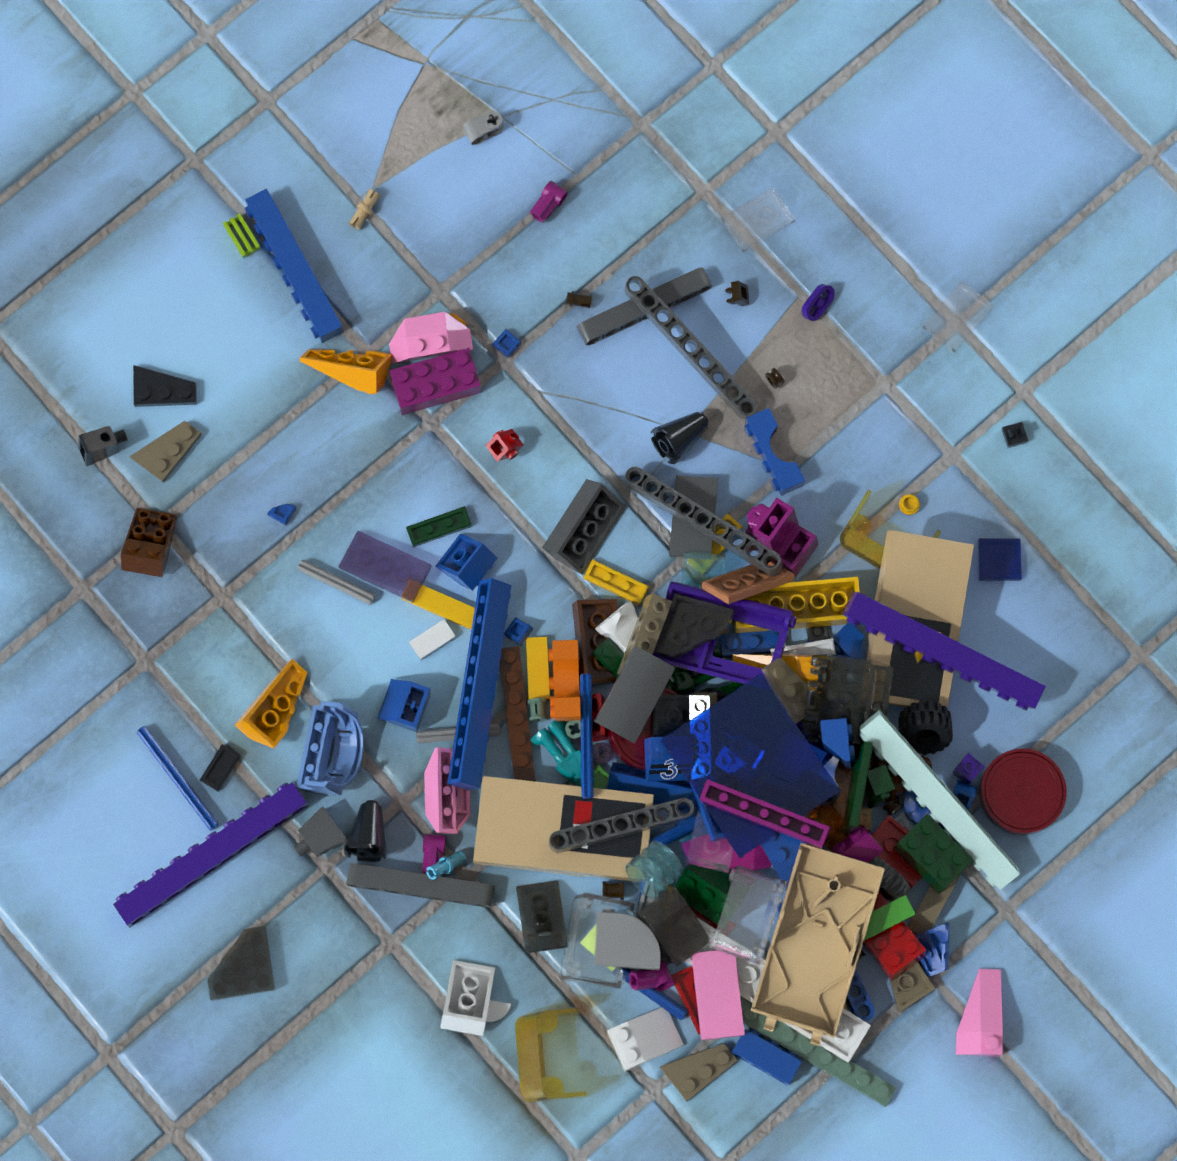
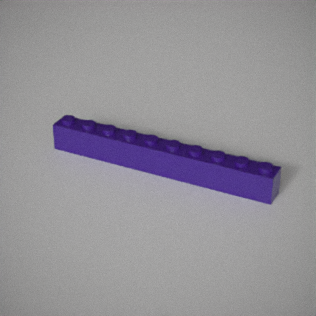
(943, 650)
(210, 854)

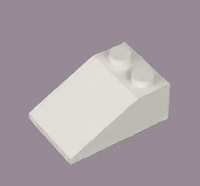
(467, 998)
(644, 1038)

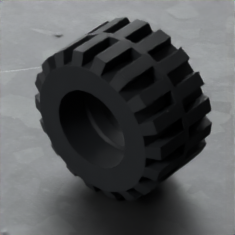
(926, 726)

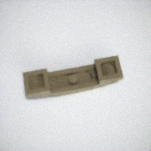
(930, 908)

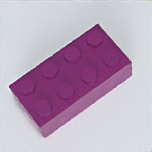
(435, 381)

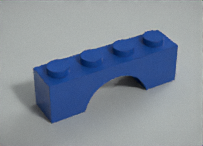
(785, 474)
(849, 641)

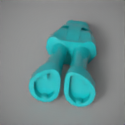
(567, 766)

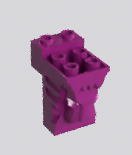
(780, 531)

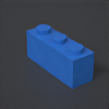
(767, 1056)

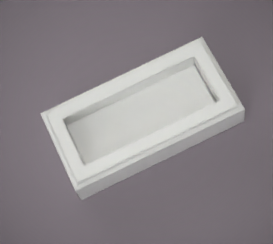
(432, 639)

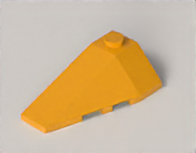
(359, 371)
(798, 663)
(271, 711)

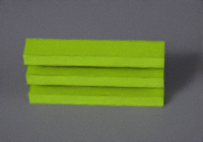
(233, 221)

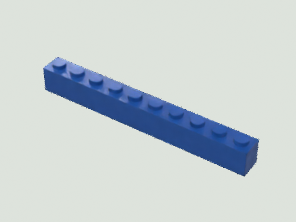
(479, 684)

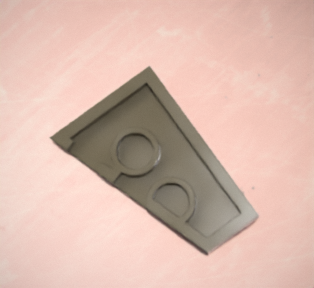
(167, 451)
(698, 1070)

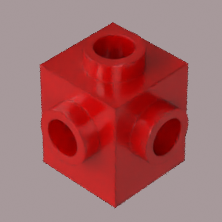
(504, 445)

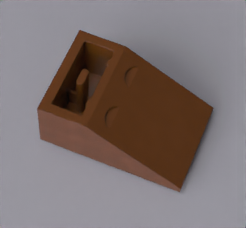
(148, 542)

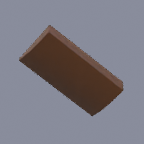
(587, 616)

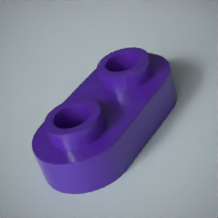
(818, 303)

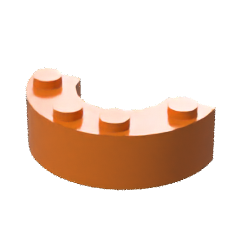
(565, 681)

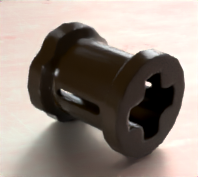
(613, 890)

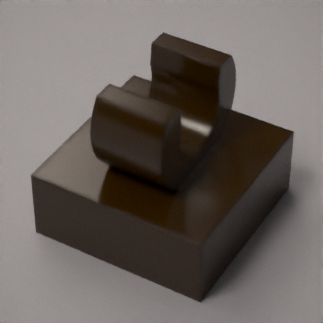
(739, 293)

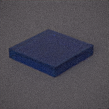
(999, 559)

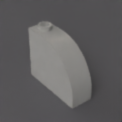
(624, 942)

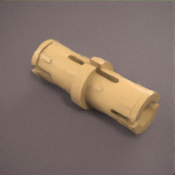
(364, 209)

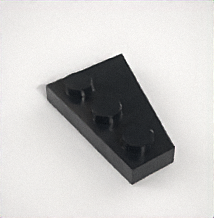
(160, 389)

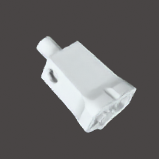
(619, 626)

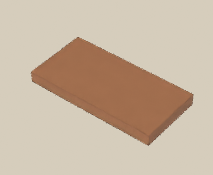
(745, 583)

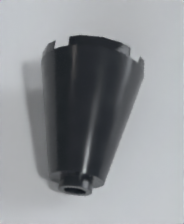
(678, 436)
(367, 834)

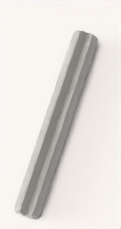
(336, 582)
(448, 734)

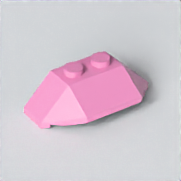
(429, 337)
(445, 804)

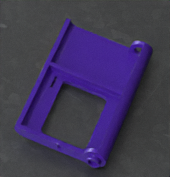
(745, 612)

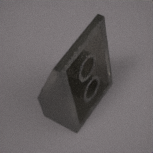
(542, 917)
(674, 926)

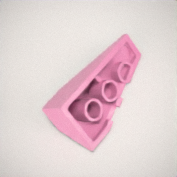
(981, 1024)

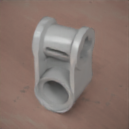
(482, 129)

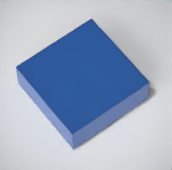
(506, 343)
(518, 631)

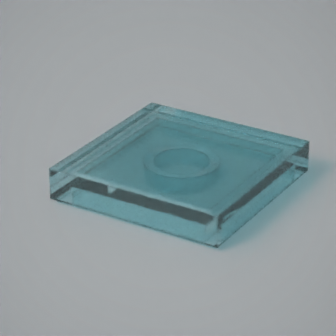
(701, 567)

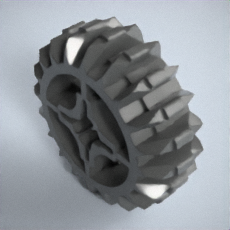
(892, 883)

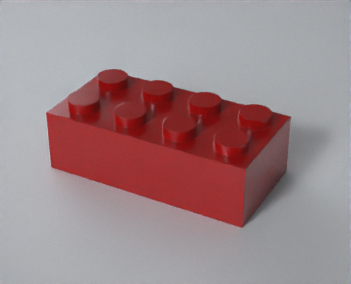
(894, 948)

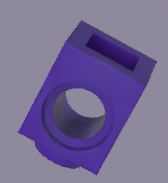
(968, 769)

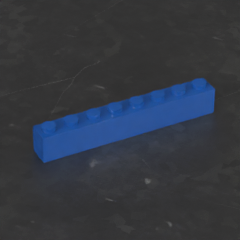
(294, 266)

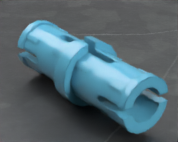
(446, 865)

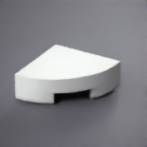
(497, 1010)

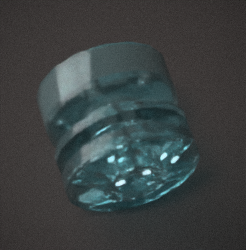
(654, 869)

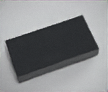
(220, 767)

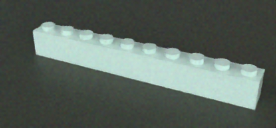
(939, 799)

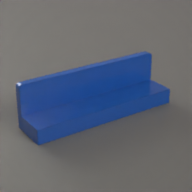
(631, 779)

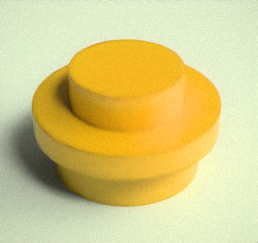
(909, 504)

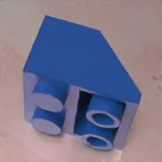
(404, 704)
(836, 739)

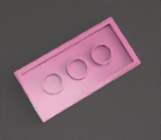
(717, 995)

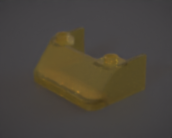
(855, 537)
(532, 1079)

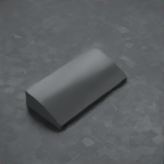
(634, 694)

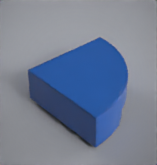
(282, 513)

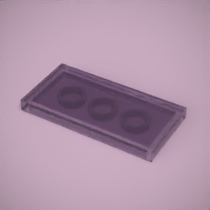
(385, 566)

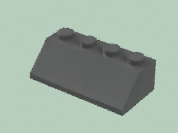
(584, 526)

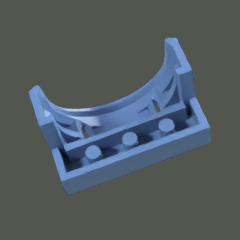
(347, 752)

